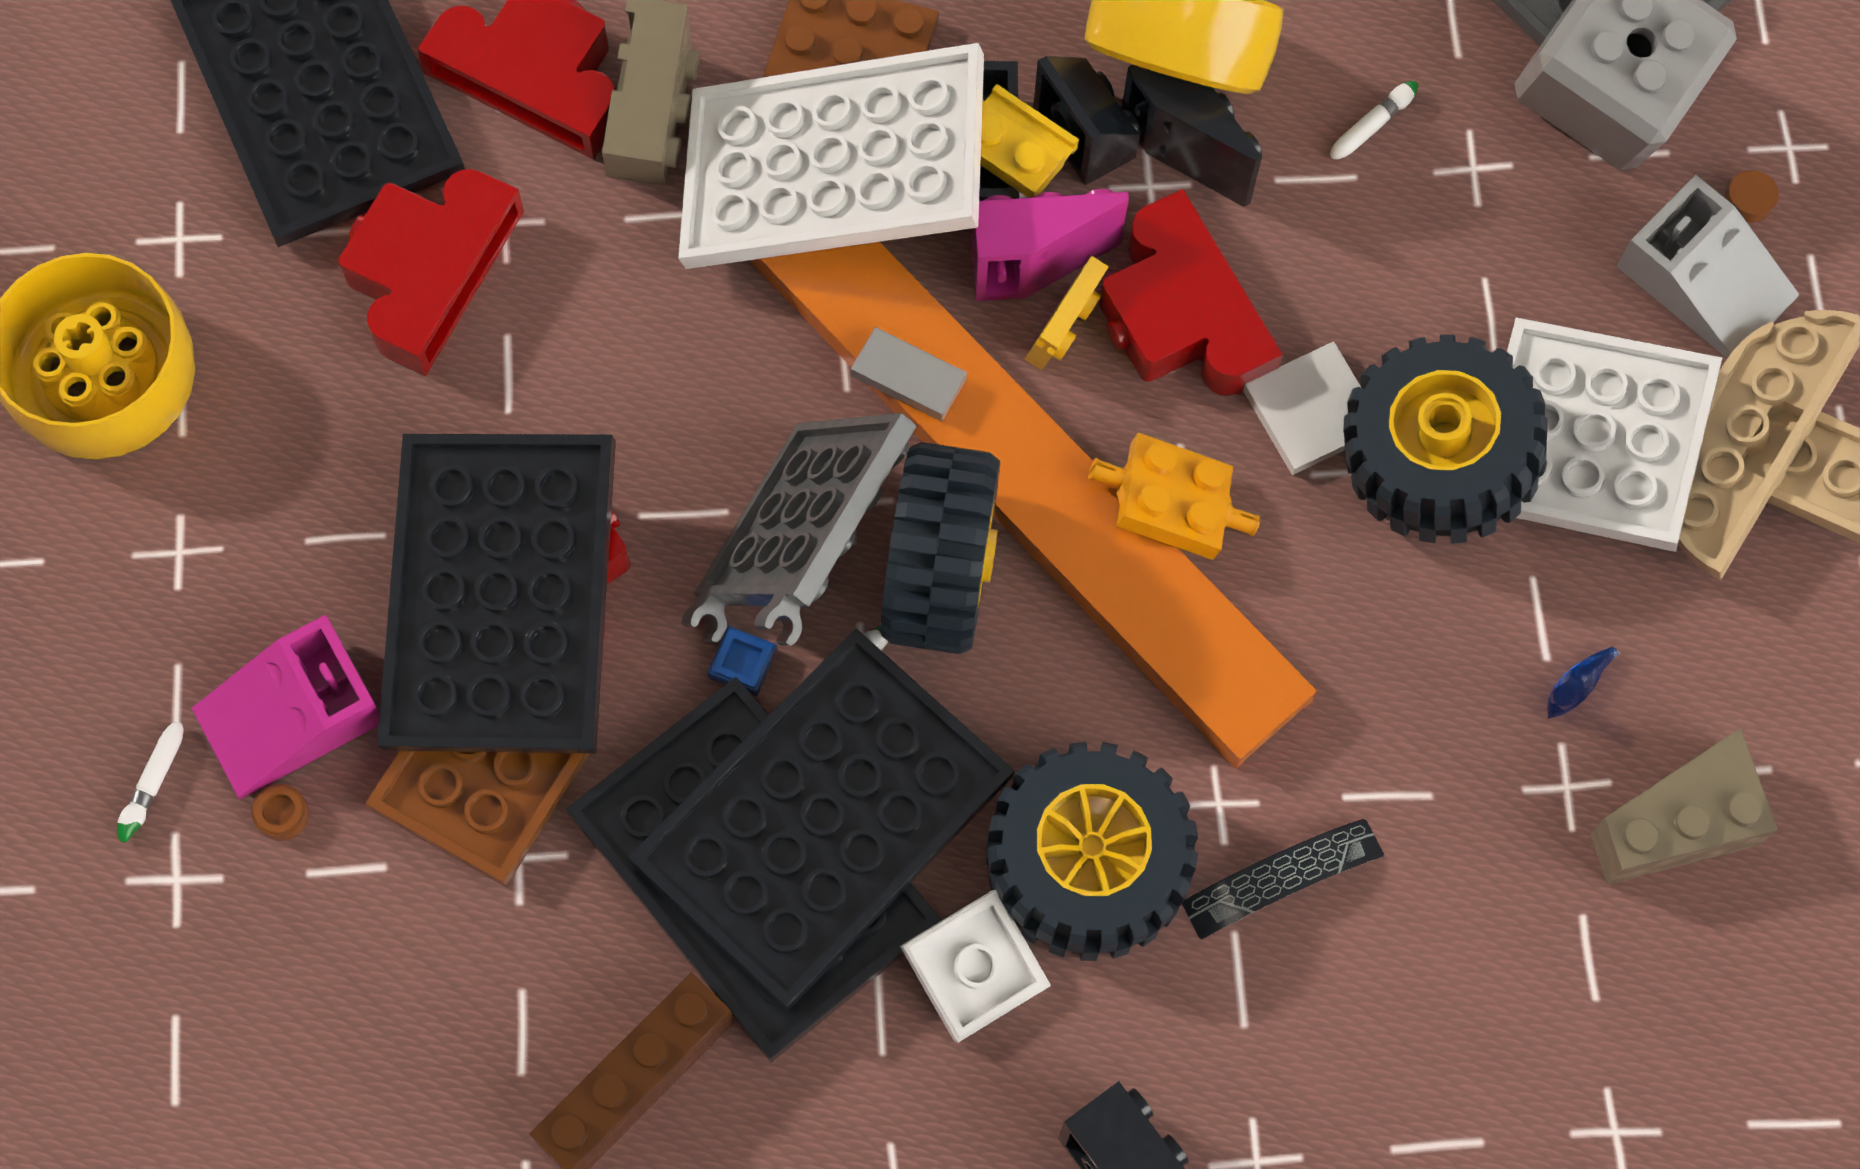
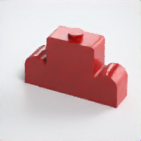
(528, 65)
(427, 260)
(1184, 303)

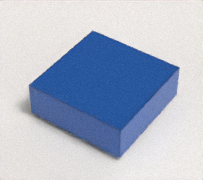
(742, 657)

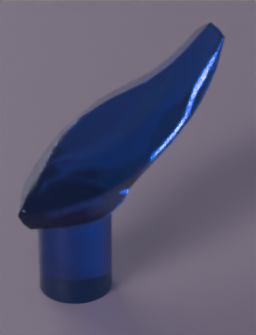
(1578, 682)

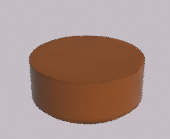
(1753, 195)
(280, 812)

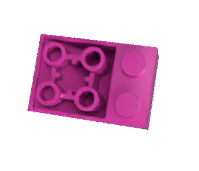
(1041, 239)
(286, 708)

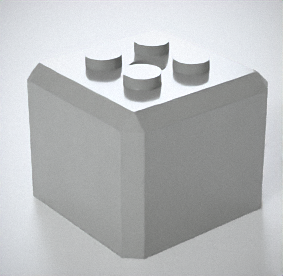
(1605, 94)

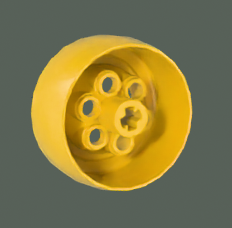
(1193, 40)
(61, 311)

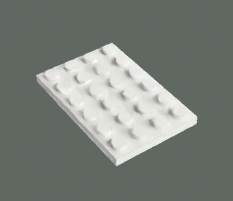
(833, 157)

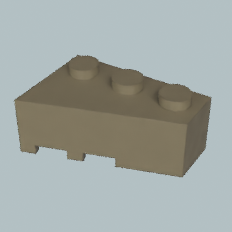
(650, 93)
(1688, 816)

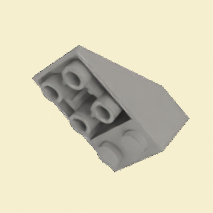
(1708, 267)

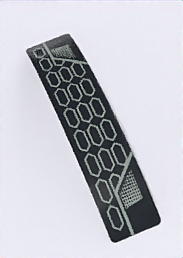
(1281, 876)

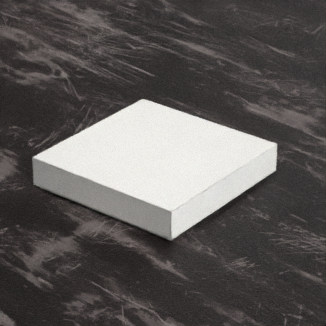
(1305, 406)
(975, 966)

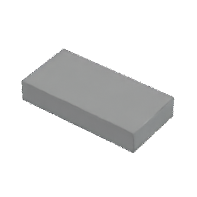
(908, 374)

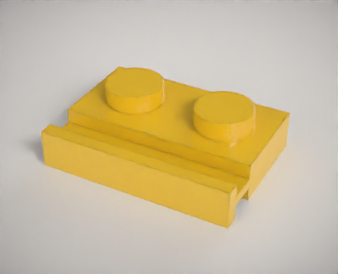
(1022, 143)
(1077, 302)

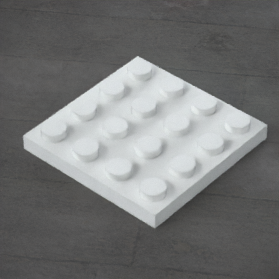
(1618, 432)

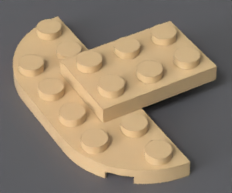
(1773, 440)

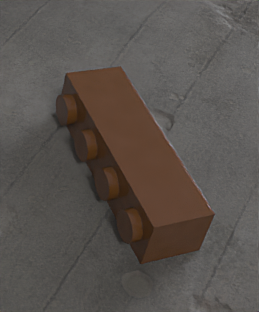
(633, 1076)

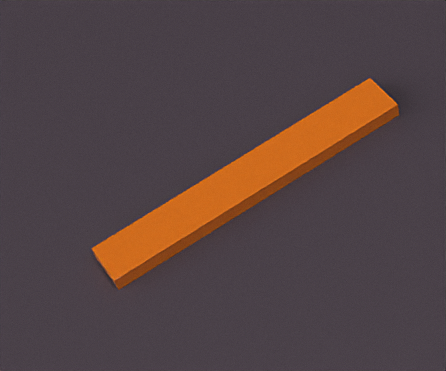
(1130, 585)

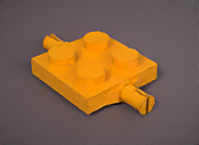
(1174, 496)

